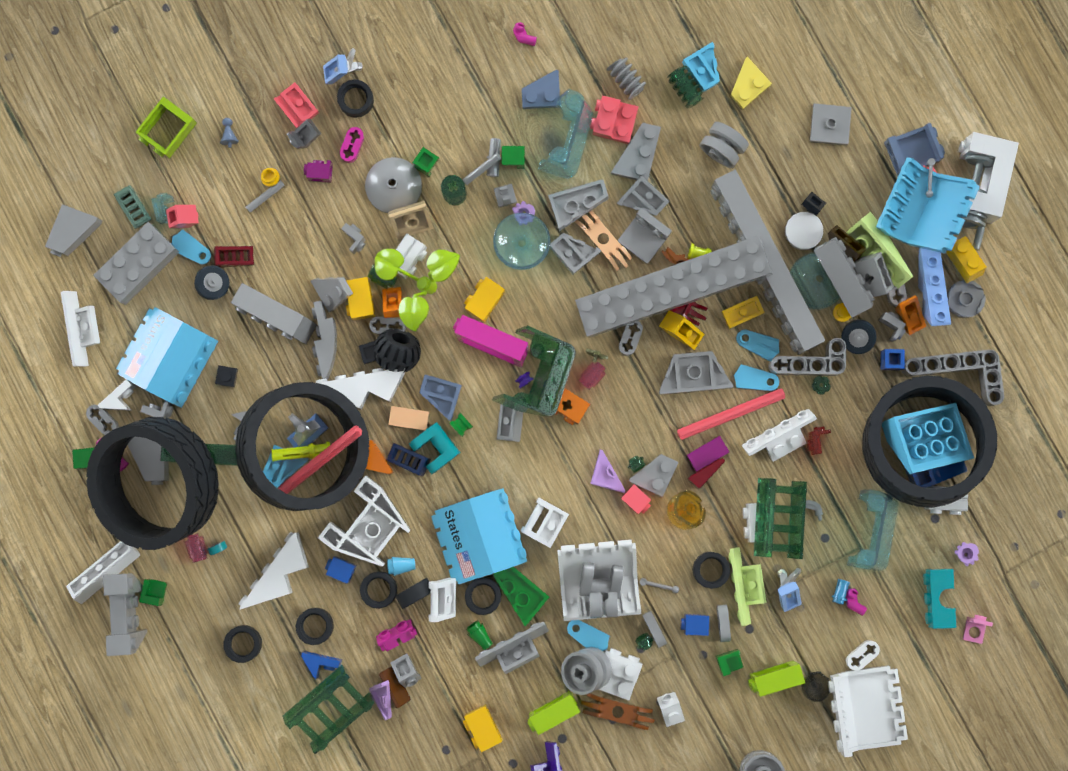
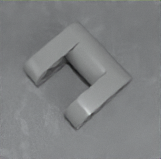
(588, 584)

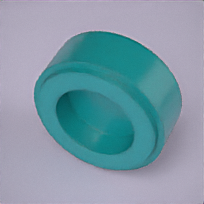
(217, 548)

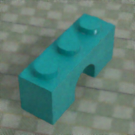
(936, 582)

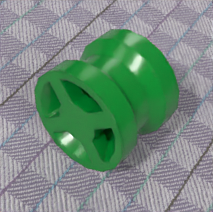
(461, 425)

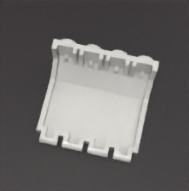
(604, 557)
(867, 709)

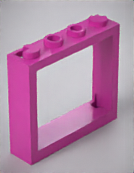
(491, 340)

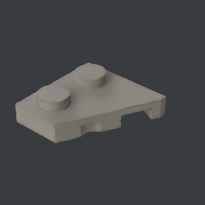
(644, 196)
(573, 252)
(332, 291)
(656, 475)

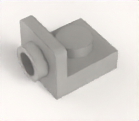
(154, 410)
(405, 671)

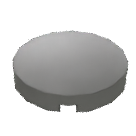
(966, 299)

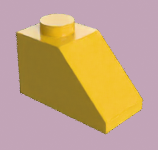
(681, 329)

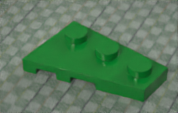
(521, 592)

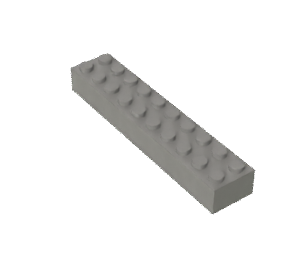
(674, 286)
(779, 287)

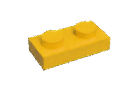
(743, 312)

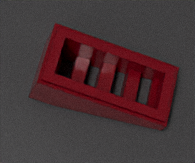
(225, 249)
(702, 476)

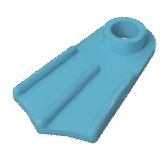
(190, 247)
(760, 344)
(753, 378)
(588, 635)

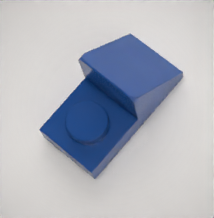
(315, 661)

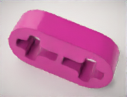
(355, 147)

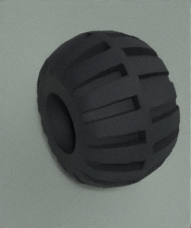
(397, 350)

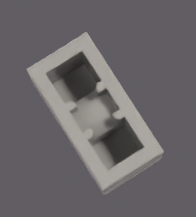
(874, 274)

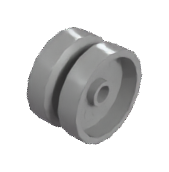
(724, 144)
(586, 670)
(759, 761)

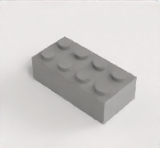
(136, 263)

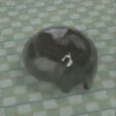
(815, 686)

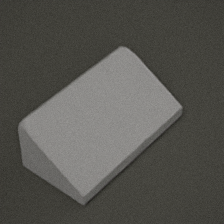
(509, 424)

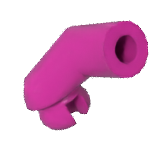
(521, 35)
(852, 602)

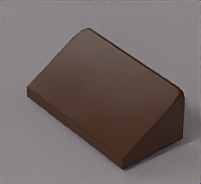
(397, 691)

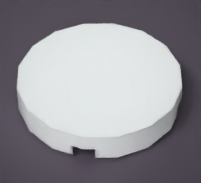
(804, 230)

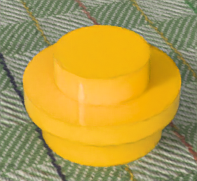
(270, 177)
(841, 313)

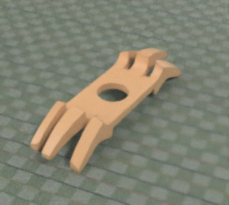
(608, 249)

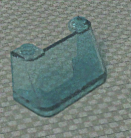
(566, 160)
(886, 512)

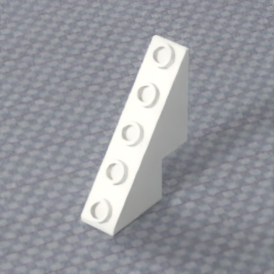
(361, 385)
(275, 580)

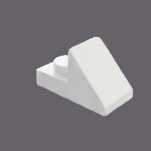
(114, 400)

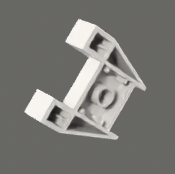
(372, 527)

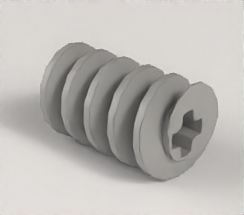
(626, 78)

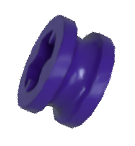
(524, 379)

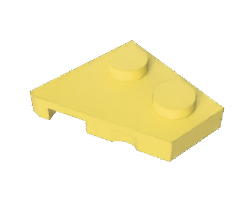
(749, 84)

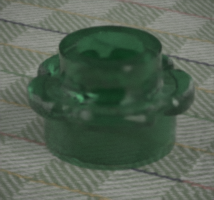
(816, 385)
(636, 463)
(644, 641)

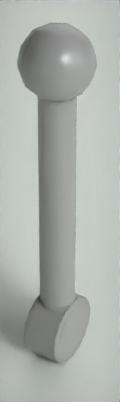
(930, 163)
(675, 589)

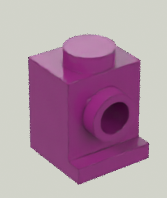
(319, 171)

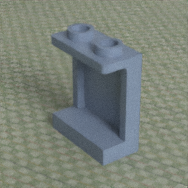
(916, 144)

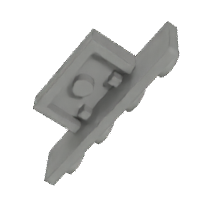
(514, 651)

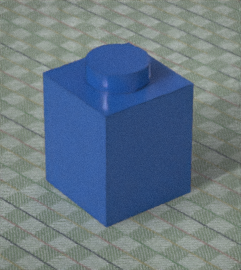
(892, 359)
(340, 569)
(695, 624)

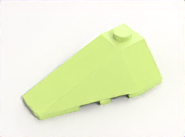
(876, 241)

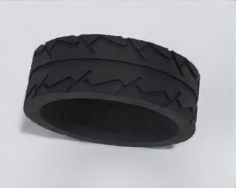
(968, 404)
(348, 417)
(109, 498)

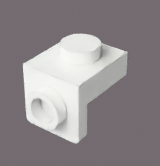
(670, 709)

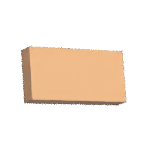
(408, 418)

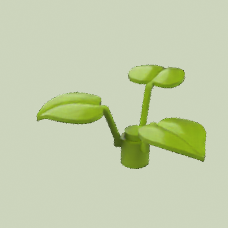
(441, 266)

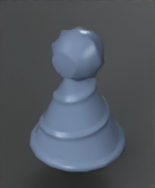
(228, 136)

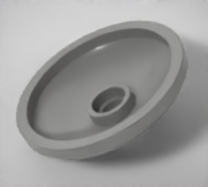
(403, 193)

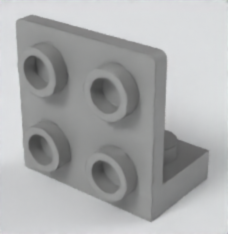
(644, 236)

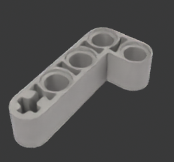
(806, 362)

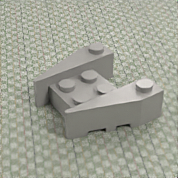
(124, 622)

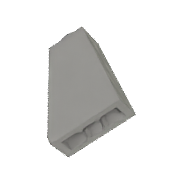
(70, 230)
(147, 456)

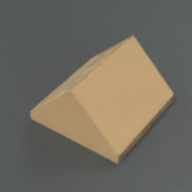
(410, 219)

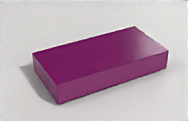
(707, 453)

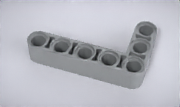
(960, 365)

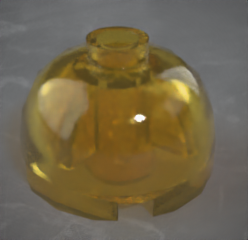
(686, 510)

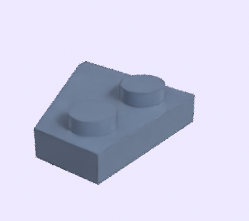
(542, 93)
(441, 394)

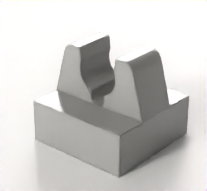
(505, 195)

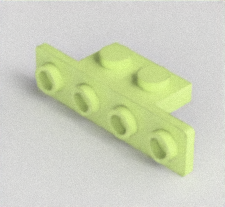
(748, 585)

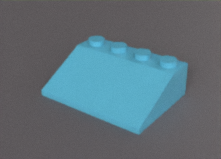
(928, 438)

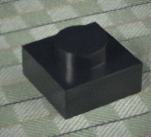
(813, 204)
(367, 352)
(226, 376)

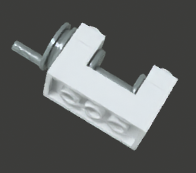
(998, 159)

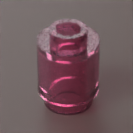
(592, 375)
(196, 548)

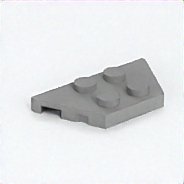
(694, 373)

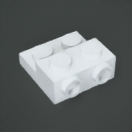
(623, 674)

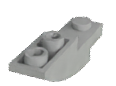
(326, 347)

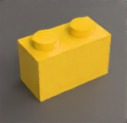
(966, 260)
(484, 299)
(361, 301)
(483, 728)

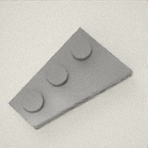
(639, 154)
(576, 202)

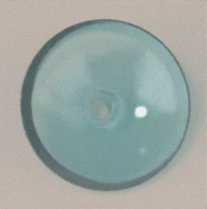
(518, 228)
(815, 294)

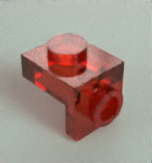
(814, 442)

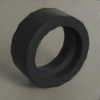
(355, 84)
(725, 566)
(364, 586)
(413, 593)
(468, 596)
(300, 629)
(227, 644)

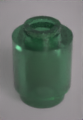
(376, 279)

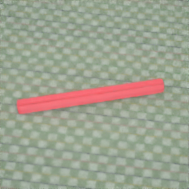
(731, 414)
(321, 459)

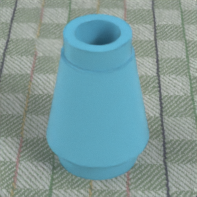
(400, 565)

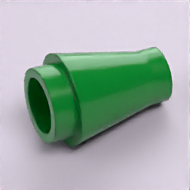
(479, 634)

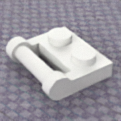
(550, 526)
(443, 599)

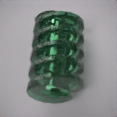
(685, 87)
(451, 183)

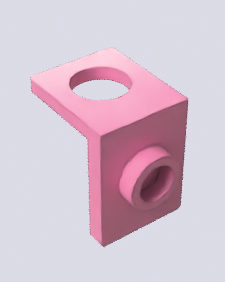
(979, 622)

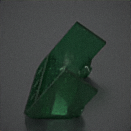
(550, 377)

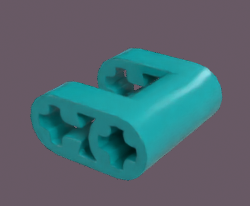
(441, 442)

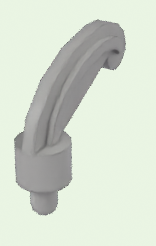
(816, 507)

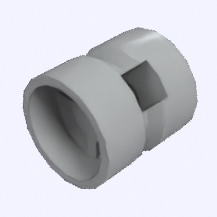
(603, 604)

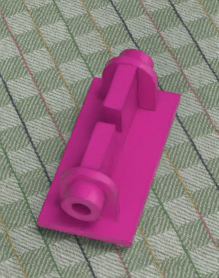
(388, 638)

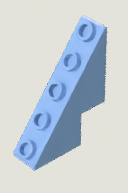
(932, 285)

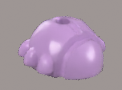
(524, 207)
(971, 550)

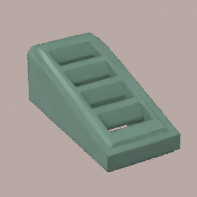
(125, 192)

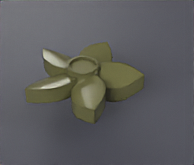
(596, 354)

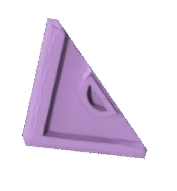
(605, 475)
(381, 696)

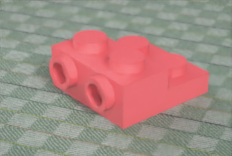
(614, 119)

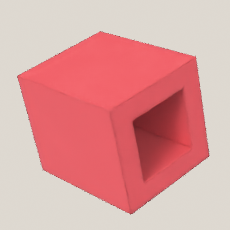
(182, 216)
(636, 500)

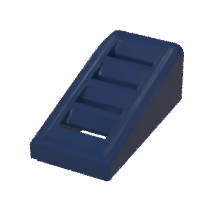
(422, 466)

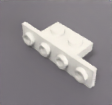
(80, 327)
(782, 438)

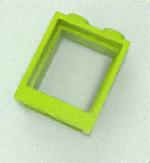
(163, 105)
(776, 678)
(553, 713)

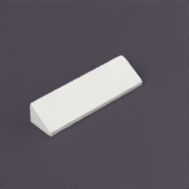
(92, 578)

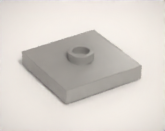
(830, 124)

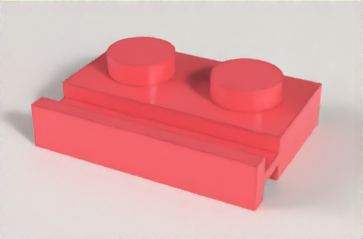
(296, 105)

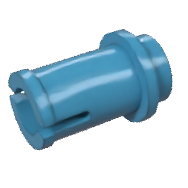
(840, 592)

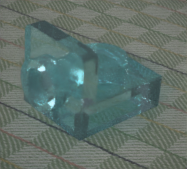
(160, 208)

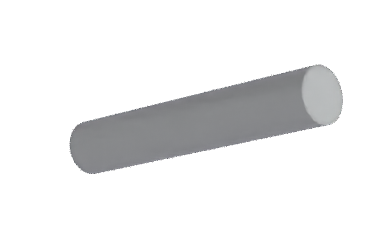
(482, 168)
(264, 196)

